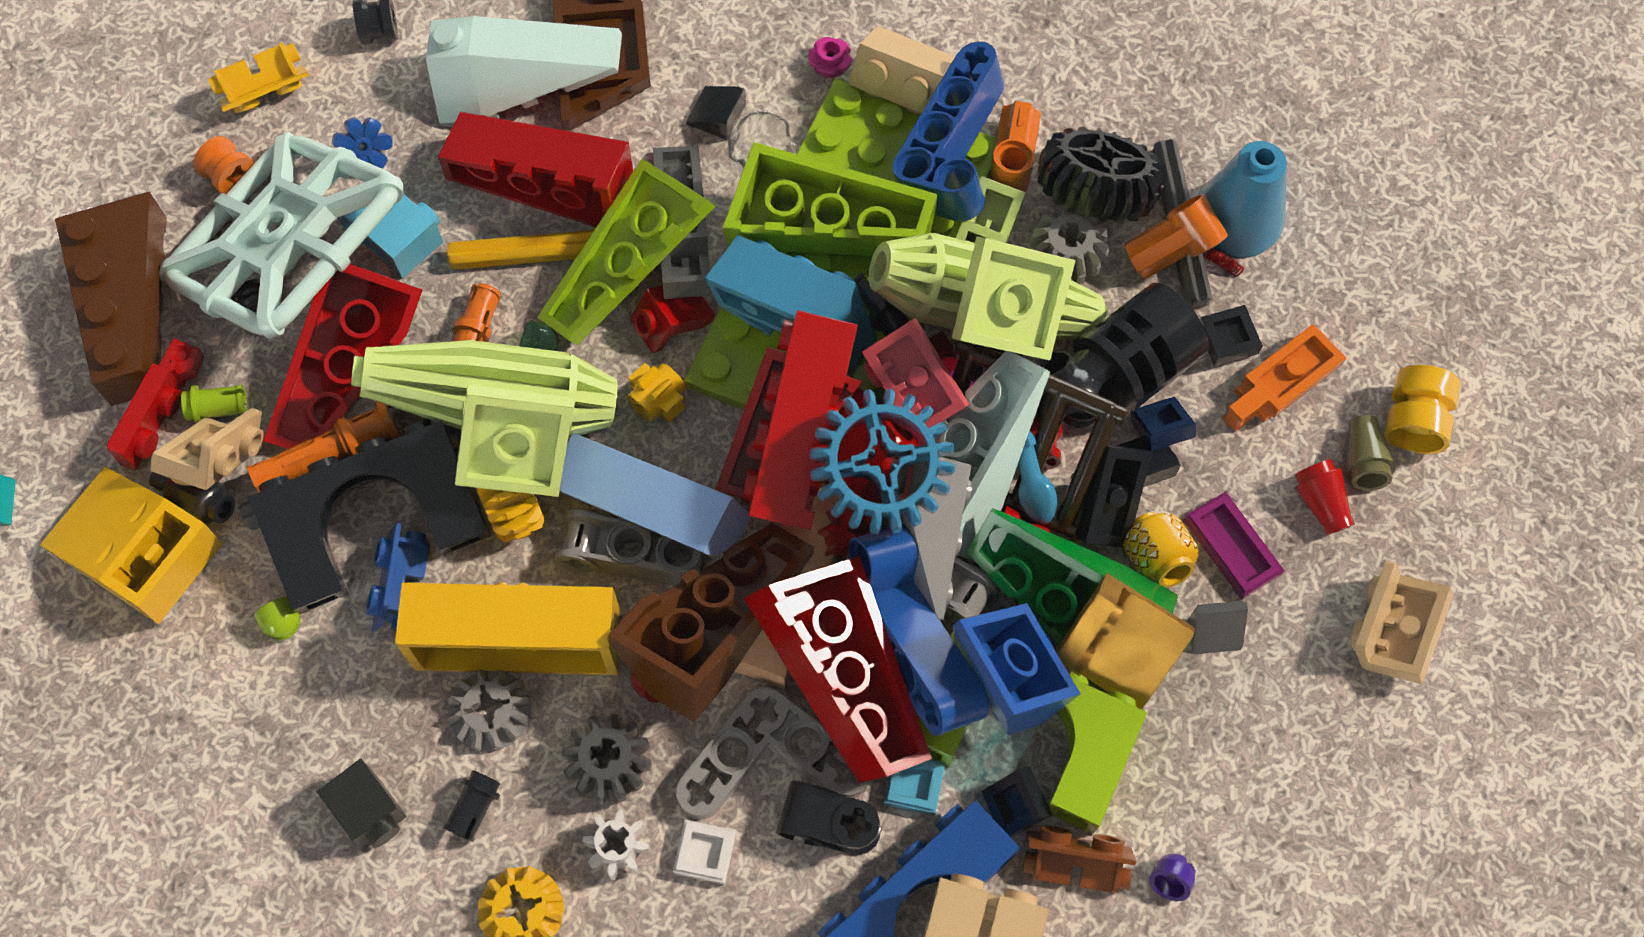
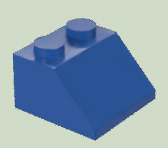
(1015, 666)

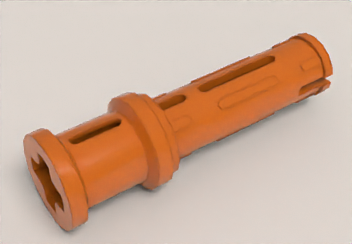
(336, 442)

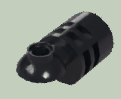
(1133, 350)

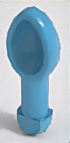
(1035, 491)

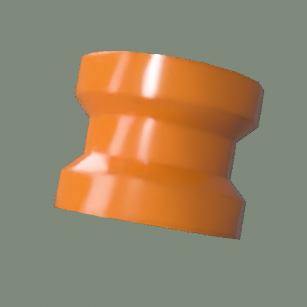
(221, 163)

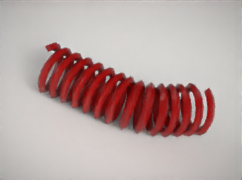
(1222, 261)

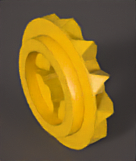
(531, 885)

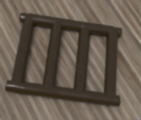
(1062, 396)

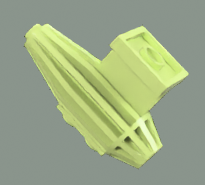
(986, 291)
(506, 399)

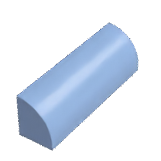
(652, 497)

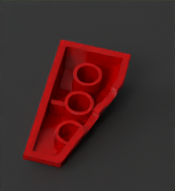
(344, 318)

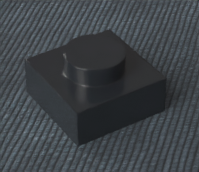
(1231, 335)
(1016, 802)

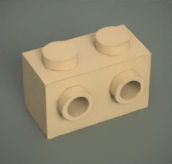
(899, 69)

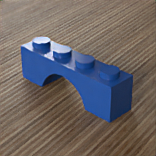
(967, 845)

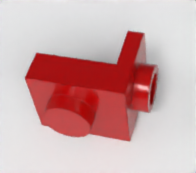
(660, 318)

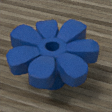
(364, 140)

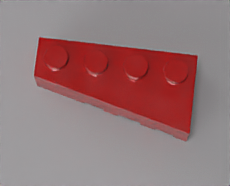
(537, 165)
(844, 666)

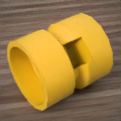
(1421, 409)

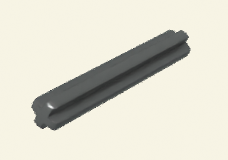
(1175, 192)

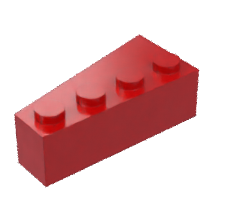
(802, 397)

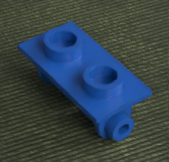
(398, 560)

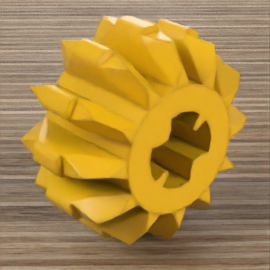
(511, 513)

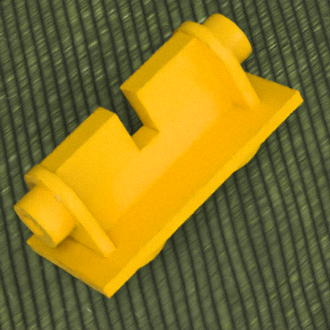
(244, 88)

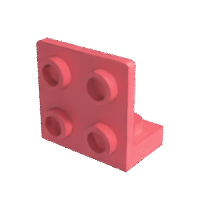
(912, 366)

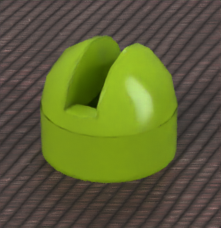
(278, 619)

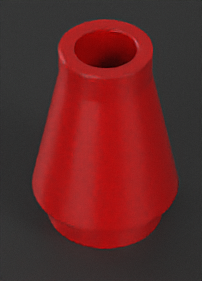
(1325, 495)

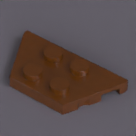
(633, 68)

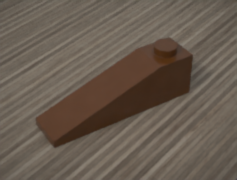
(701, 628)

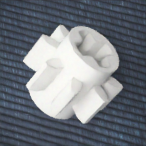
(611, 858)

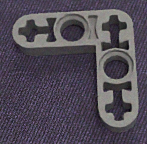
(775, 736)

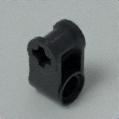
(820, 817)

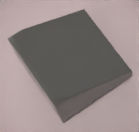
(1218, 627)

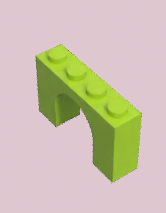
(1100, 740)

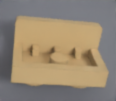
(209, 450)
(1400, 624)

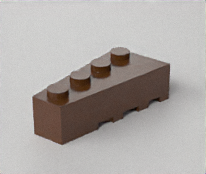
(116, 289)

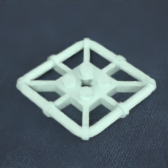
(277, 232)

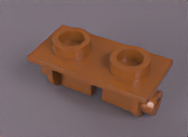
(1099, 859)

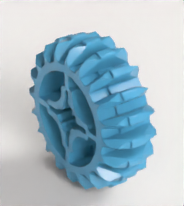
(907, 454)

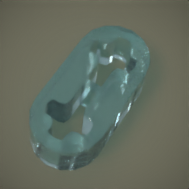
(1010, 757)

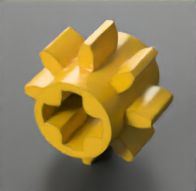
(656, 392)

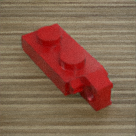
(154, 400)

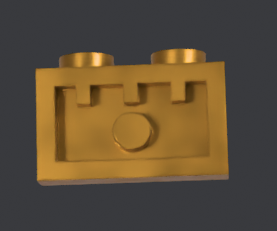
(1124, 641)

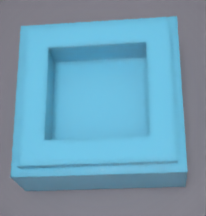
(916, 787)

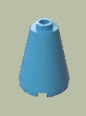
(1250, 199)

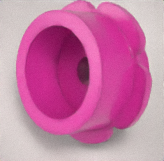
(830, 66)

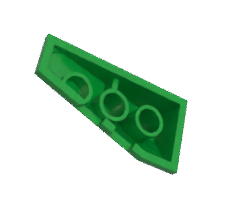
(1051, 571)

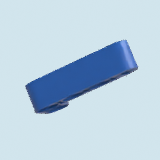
(946, 130)
(932, 666)

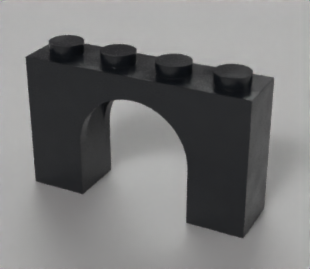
(297, 510)

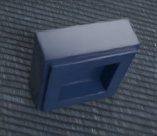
(1163, 423)

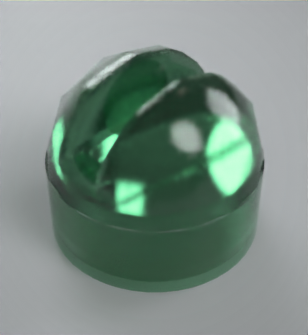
(539, 336)

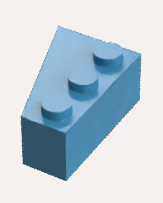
(770, 286)

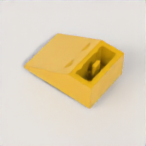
(133, 543)

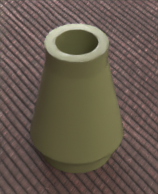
(1368, 457)

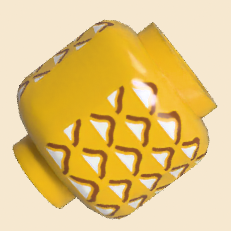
(1161, 548)

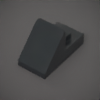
(1114, 496)

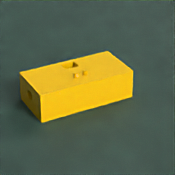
(508, 628)

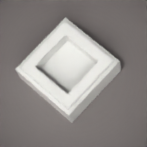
(704, 852)

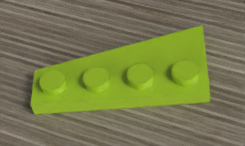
(628, 243)

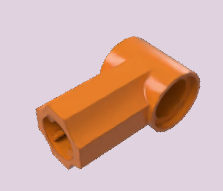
(1015, 145)
(1186, 231)

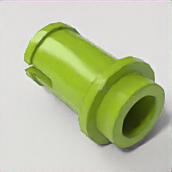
(213, 402)

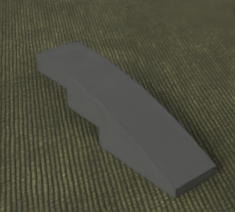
(688, 262)

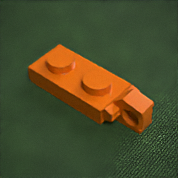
(1284, 378)

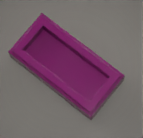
(1233, 545)

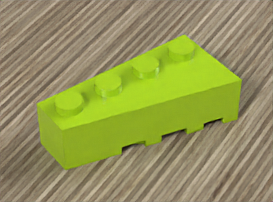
(822, 206)

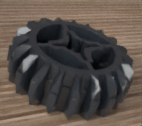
(1100, 174)

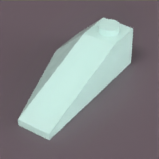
(502, 63)
(993, 434)

